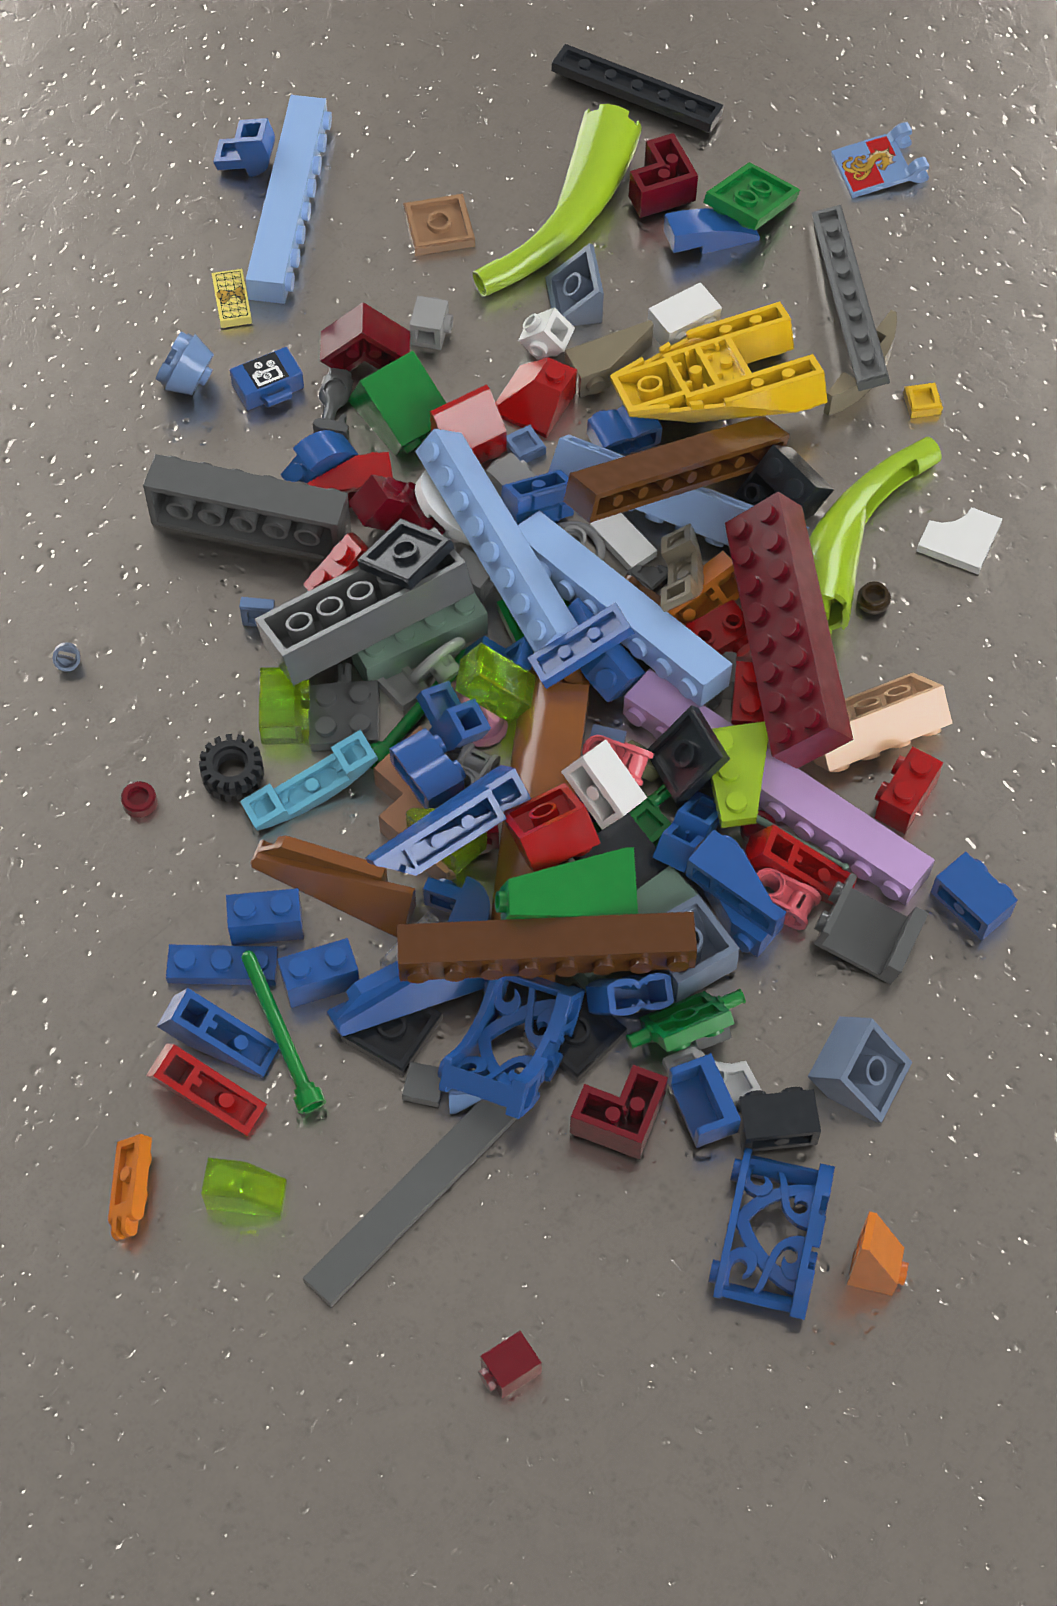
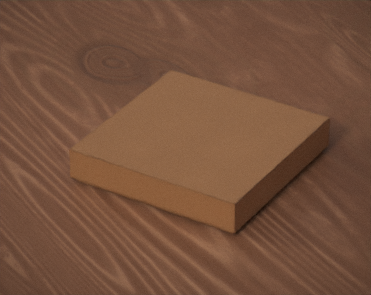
(439, 224)

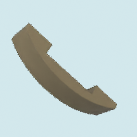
(845, 390)
(684, 568)

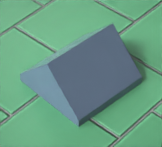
(577, 288)

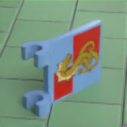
(879, 162)

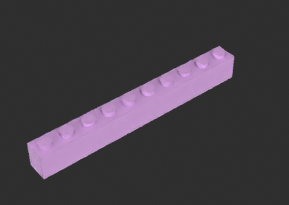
(801, 802)

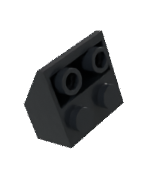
(789, 474)

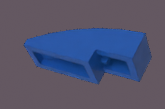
(705, 230)
(688, 831)

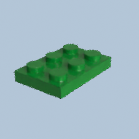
(751, 196)

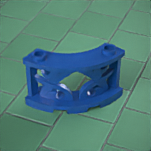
(489, 1079)
(808, 1188)

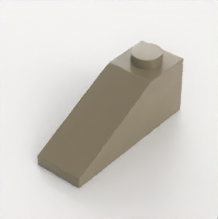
(606, 355)

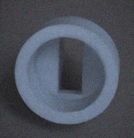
(65, 662)

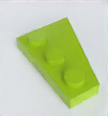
(740, 779)

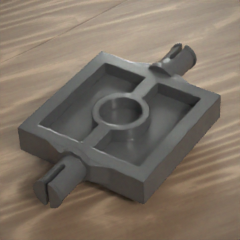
(343, 709)

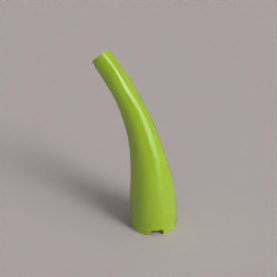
(596, 169)
(840, 531)

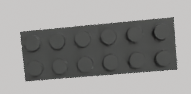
(246, 507)
(354, 614)

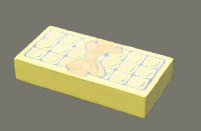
(231, 298)

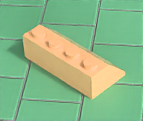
(890, 719)

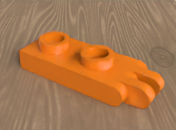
(129, 1185)

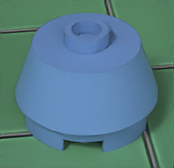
(186, 365)

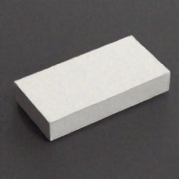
(624, 541)

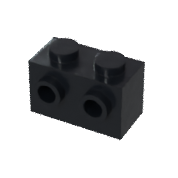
(778, 1119)

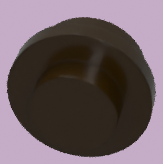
(873, 598)

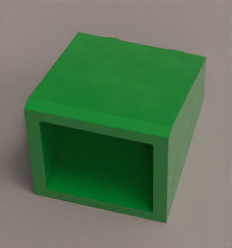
(398, 403)

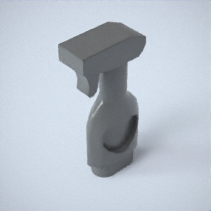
(334, 394)

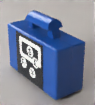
(267, 379)

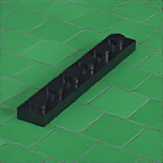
(637, 88)

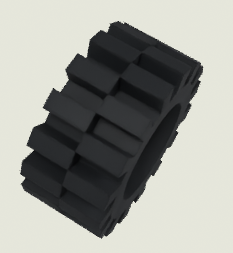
(230, 750)

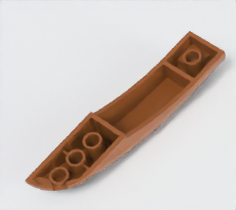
(544, 744)

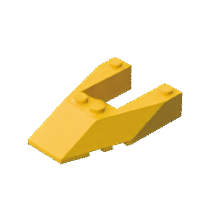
(709, 373)

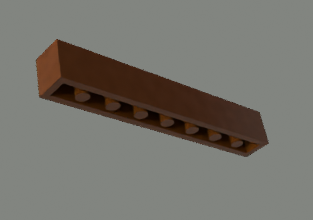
(671, 468)
(546, 946)

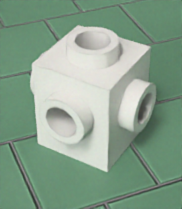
(546, 334)

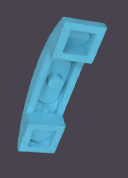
(312, 786)

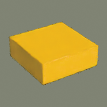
(922, 400)

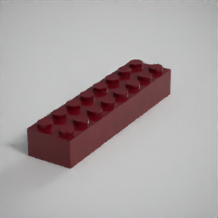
(788, 632)

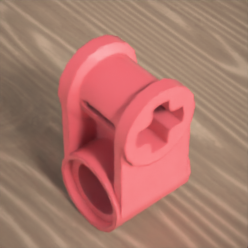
(632, 756)
(789, 896)

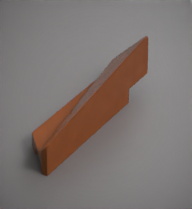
(338, 881)

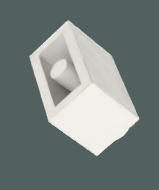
(683, 312)
(604, 784)

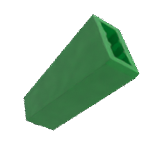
(574, 889)

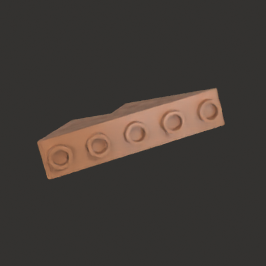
(393, 819)

